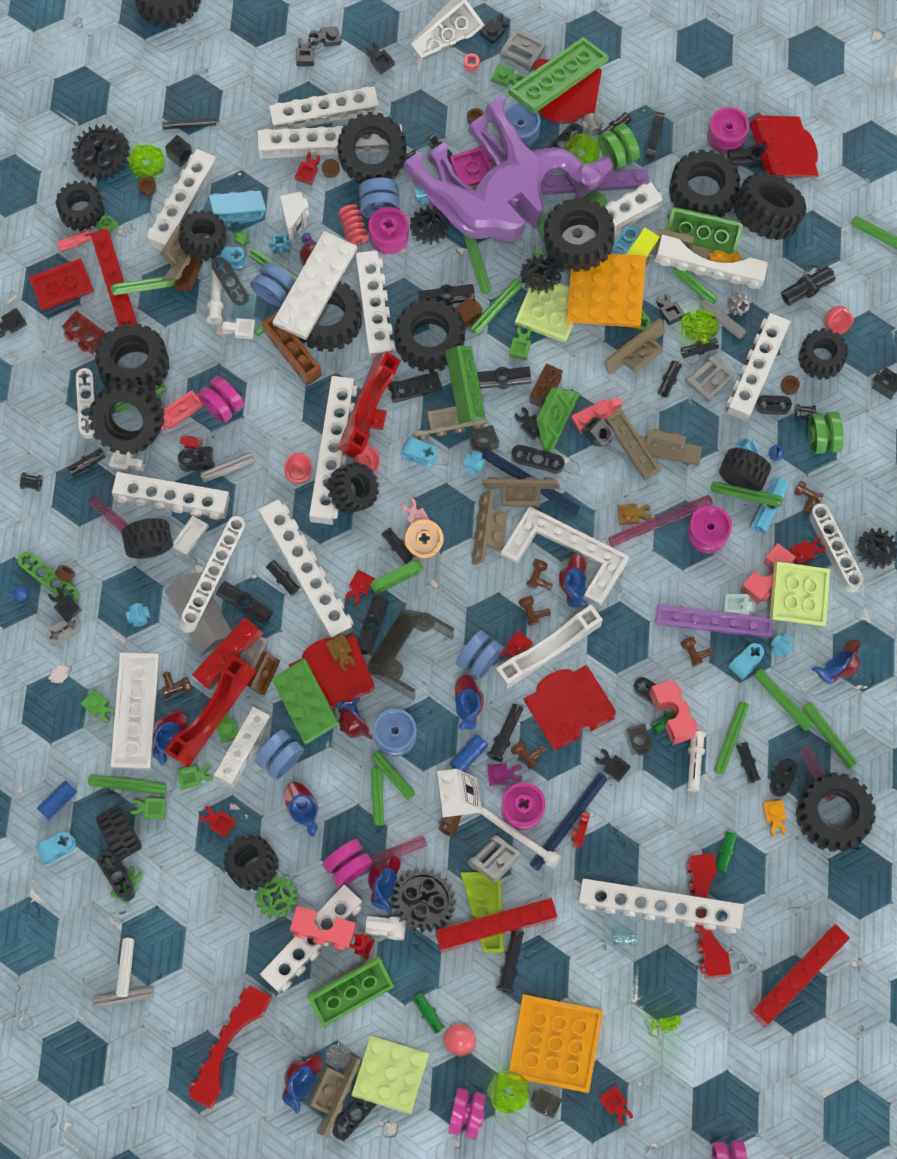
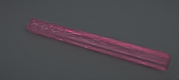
(659, 521)

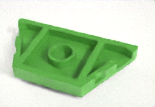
(554, 416)

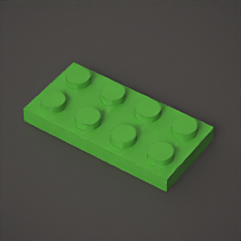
(305, 701)

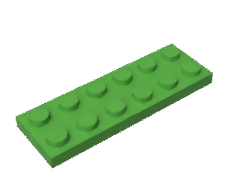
(558, 75)

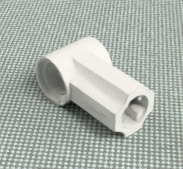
(386, 927)

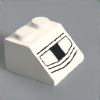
(295, 214)
(458, 793)

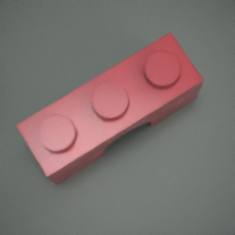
(758, 586)
(668, 696)
(339, 935)

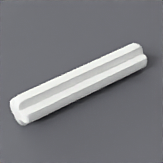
(125, 967)

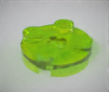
(584, 142)
(142, 153)
(700, 333)
(506, 1080)

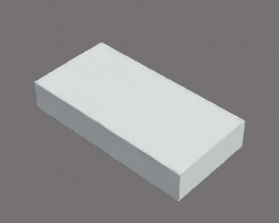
(190, 536)

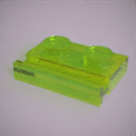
(666, 1024)

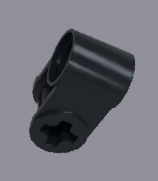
(197, 459)

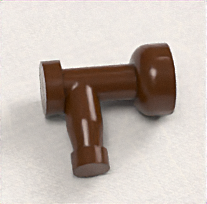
(813, 496)
(535, 581)
(533, 617)
(695, 656)
(170, 688)
(530, 759)

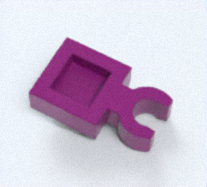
(500, 774)

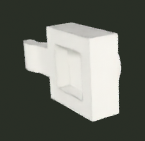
(242, 328)
(124, 462)

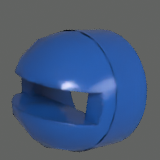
(772, 451)
(20, 593)

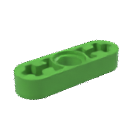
(397, 576)

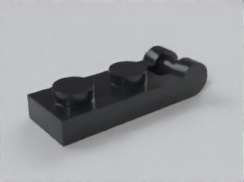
(415, 387)

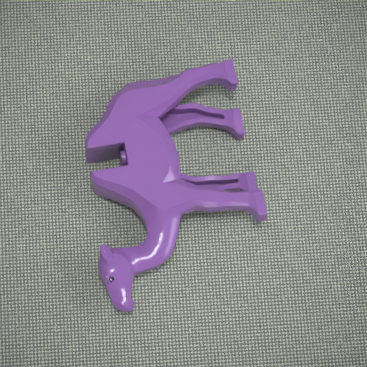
(505, 188)

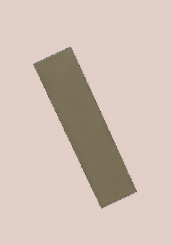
(633, 445)

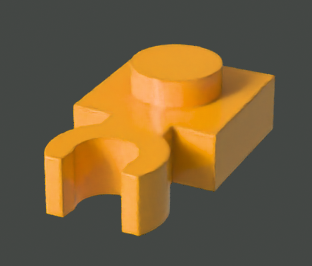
(723, 257)
(775, 813)

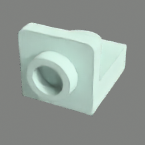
(739, 604)

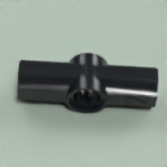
(744, 156)
(808, 286)
(457, 293)
(514, 376)
(254, 609)
(375, 615)

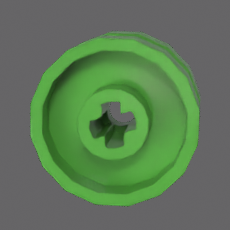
(620, 146)
(825, 432)

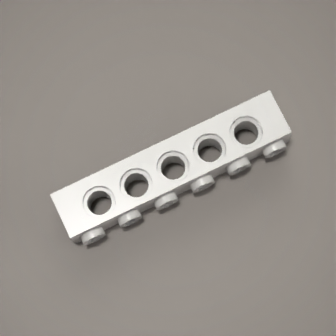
(319, 116)
(197, 161)
(644, 192)
(365, 262)
(743, 408)
(145, 485)
(271, 973)

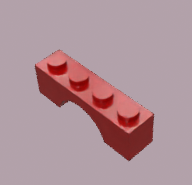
(239, 640)

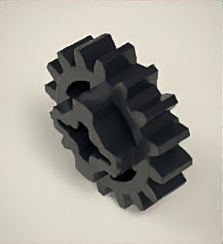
(435, 229)
(542, 270)
(873, 541)

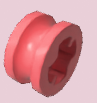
(471, 67)

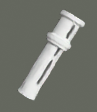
(215, 304)
(693, 784)

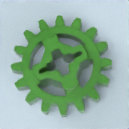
(285, 900)

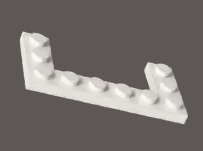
(538, 522)

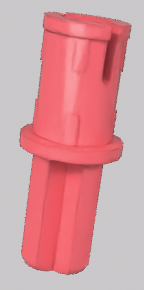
(74, 240)

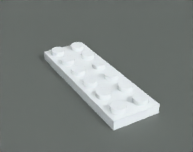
(314, 285)
(135, 711)

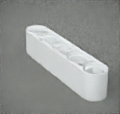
(836, 557)

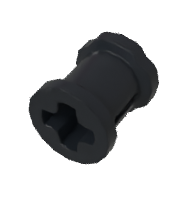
(803, 412)
(31, 482)

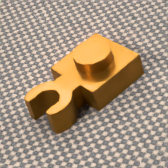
(629, 514)
(340, 649)

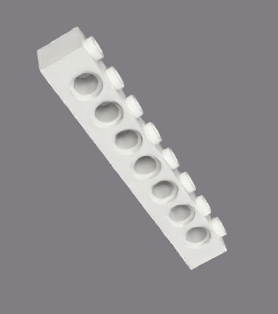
(321, 146)
(339, 387)
(276, 511)
(592, 888)

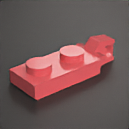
(601, 409)
(181, 410)

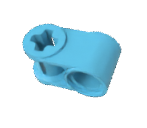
(622, 243)
(233, 258)
(416, 451)
(745, 663)
(52, 848)

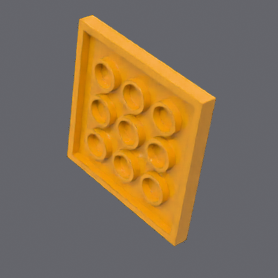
(608, 293)
(556, 1043)

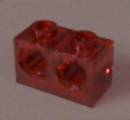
(86, 330)

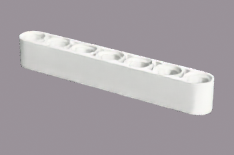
(208, 580)

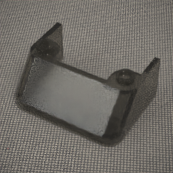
(383, 662)

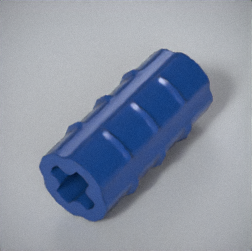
(468, 754)
(56, 800)

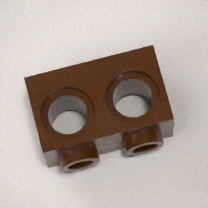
(548, 378)

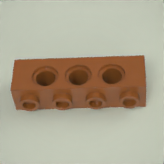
(293, 352)

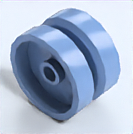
(525, 122)
(377, 194)
(272, 284)
(479, 655)
(399, 743)
(279, 754)

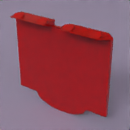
(574, 102)
(788, 145)
(335, 681)
(569, 703)

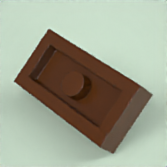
(189, 276)
(264, 673)

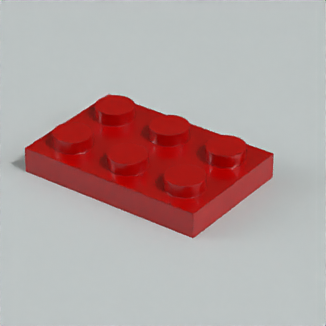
(61, 284)

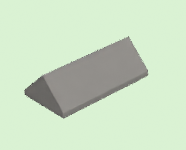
(212, 626)

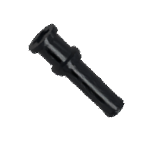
(502, 741)
(509, 970)

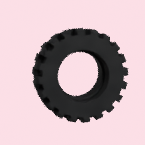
(167, 11)
(371, 125)
(711, 166)
(769, 206)
(579, 213)
(428, 313)
(341, 332)
(127, 340)
(113, 435)
(850, 791)

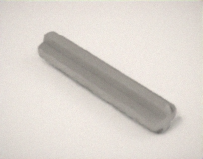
(723, 319)
(227, 467)
(113, 999)

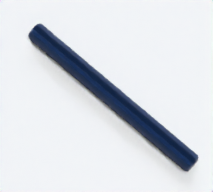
(518, 473)
(570, 819)

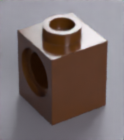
(470, 311)

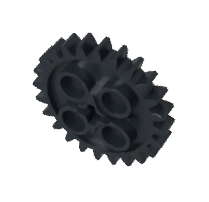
(100, 152)
(413, 884)

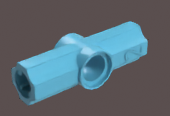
(765, 514)

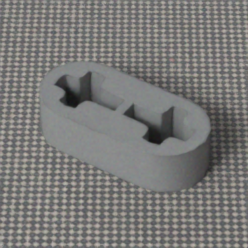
(66, 634)

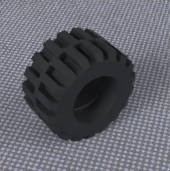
(76, 193)
(202, 223)
(828, 341)
(745, 469)
(341, 490)
(147, 538)
(118, 833)
(260, 871)

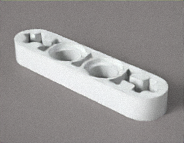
(84, 403)

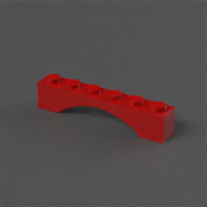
(112, 275)
(357, 429)
(191, 740)
(496, 924)
(714, 958)
(799, 975)
(208, 1086)

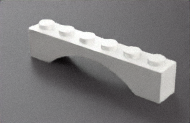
(675, 254)
(535, 657)

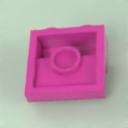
(471, 165)

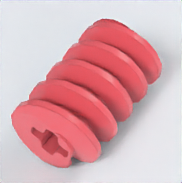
(353, 225)

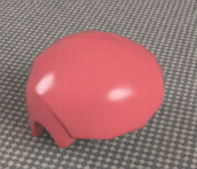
(838, 319)
(369, 457)
(298, 468)
(459, 1040)

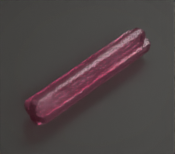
(107, 512)
(814, 767)
(399, 850)

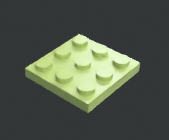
(546, 313)
(799, 594)
(390, 1075)

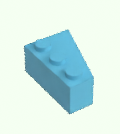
(236, 207)

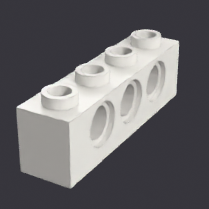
(243, 748)

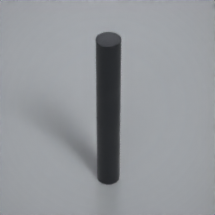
(189, 123)

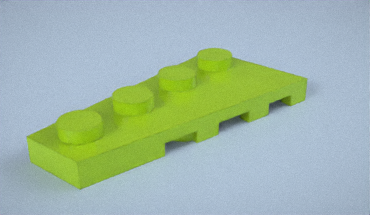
(484, 900)

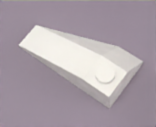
(451, 24)

